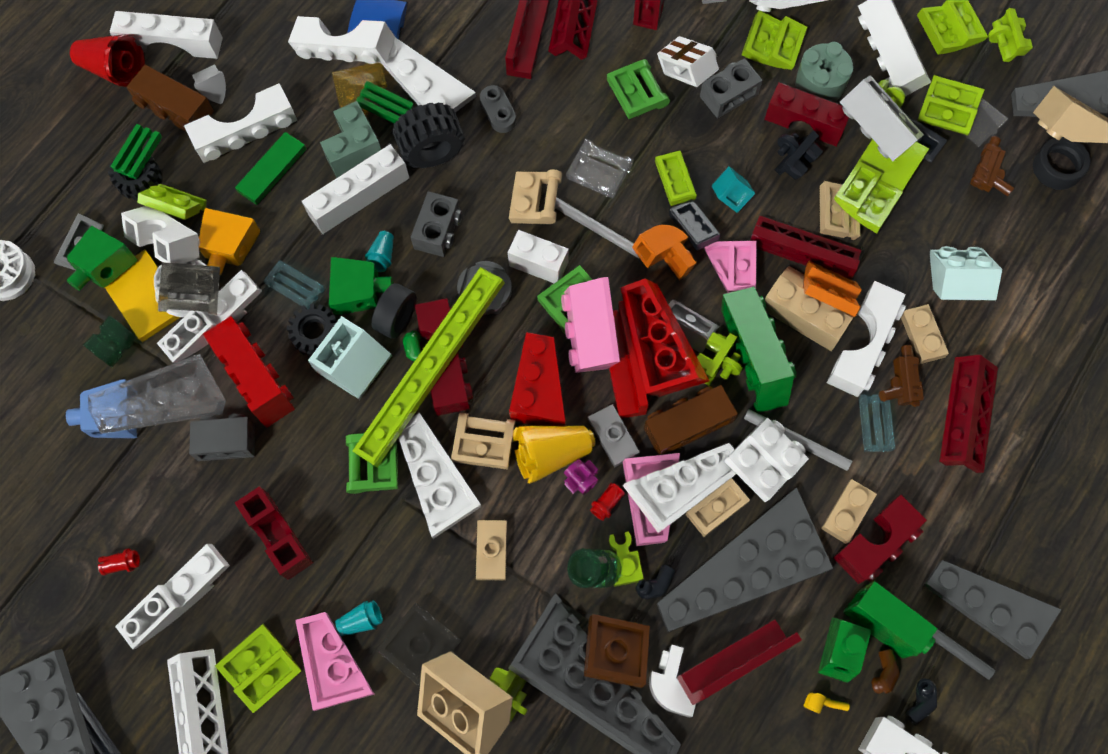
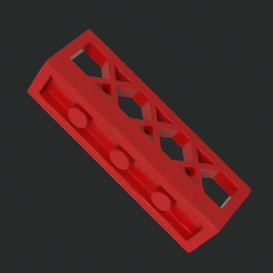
(626, 374)

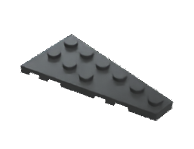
(761, 560)
(555, 664)
(43, 707)

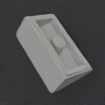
(76, 232)
(695, 327)

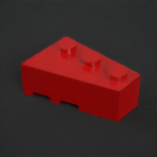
(537, 384)

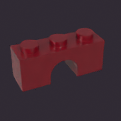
(796, 105)
(899, 523)
(274, 531)

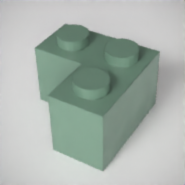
(354, 143)

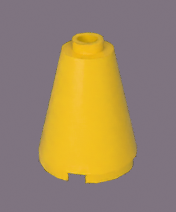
(550, 448)

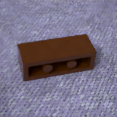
(168, 98)
(689, 420)

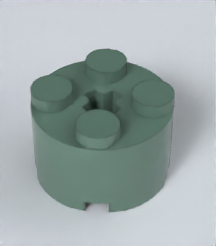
(824, 71)

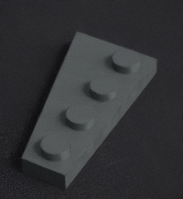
(1089, 89)
(1001, 611)

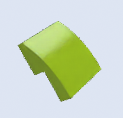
(952, 26)
(774, 41)
(950, 105)
(896, 172)
(867, 197)
(258, 668)

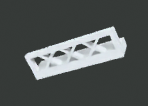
(187, 707)

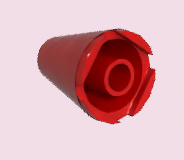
(109, 57)

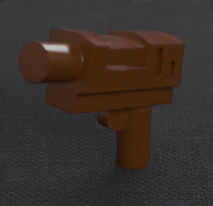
(987, 171)
(906, 383)

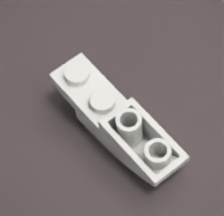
(188, 335)
(174, 598)

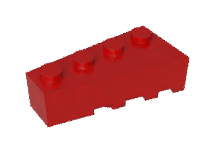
(659, 342)
(248, 371)

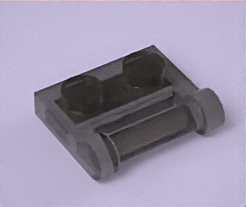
(189, 280)

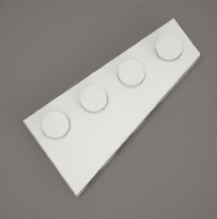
(424, 79)
(438, 483)
(676, 489)

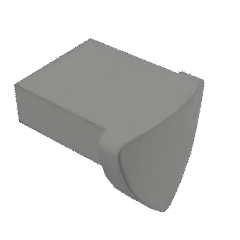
(211, 84)

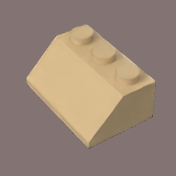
(804, 313)
(462, 704)

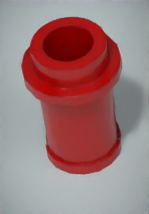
(607, 501)
(118, 562)

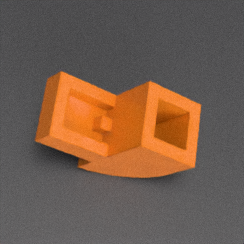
(667, 244)

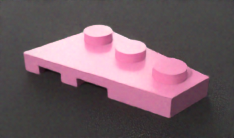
(634, 469)

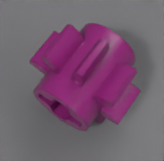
(581, 476)

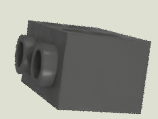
(733, 91)
(431, 223)

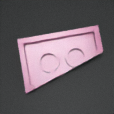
(328, 664)

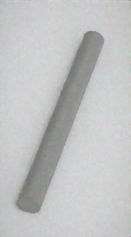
(595, 226)
(808, 444)

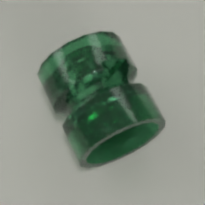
(110, 341)
(594, 568)

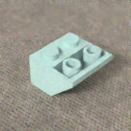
(964, 274)
(349, 358)

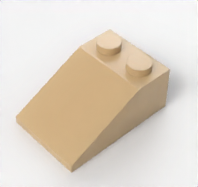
(1071, 118)

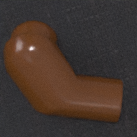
(889, 675)

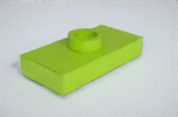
(675, 178)

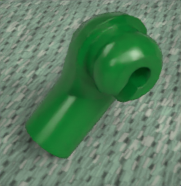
(412, 344)

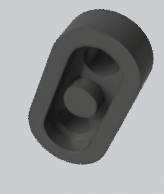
(496, 107)

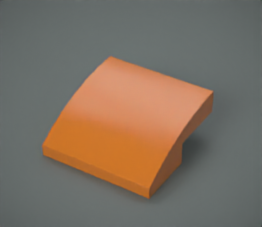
(831, 288)

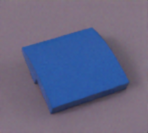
(388, 11)

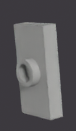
(613, 435)

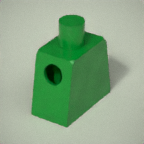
(98, 259)
(355, 285)
(845, 649)

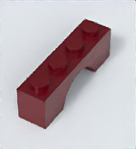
(450, 391)

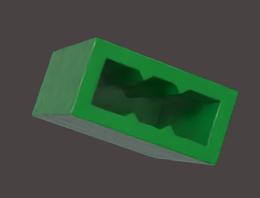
(891, 621)

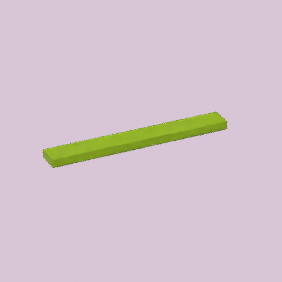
(428, 367)

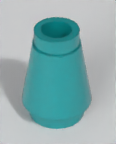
(381, 251)
(360, 619)

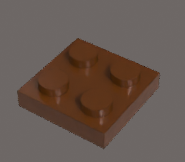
(617, 651)

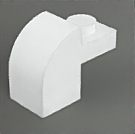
(665, 686)

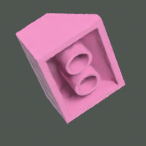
(590, 325)

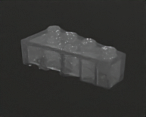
(159, 397)

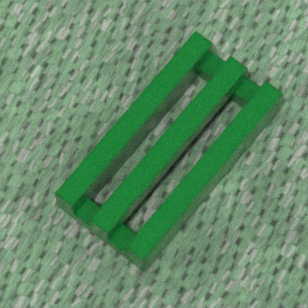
(384, 99)
(132, 150)

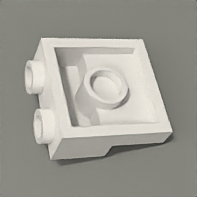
(767, 458)

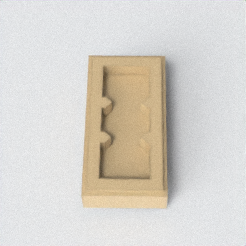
(491, 550)

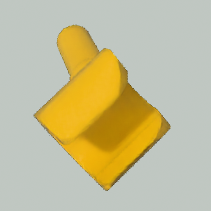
(816, 701)

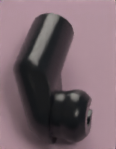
(925, 701)

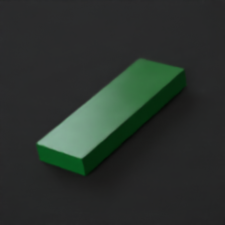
(270, 168)

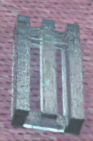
(311, 296)
(887, 421)

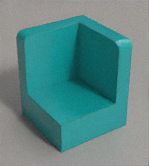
(733, 189)

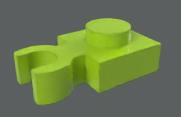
(630, 562)

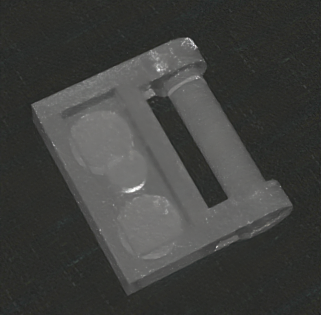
(596, 174)

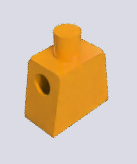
(226, 238)

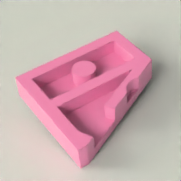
(734, 263)

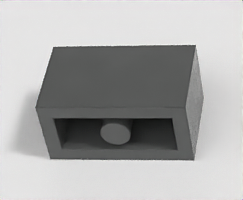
(222, 438)

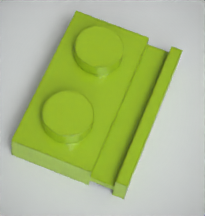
(171, 201)

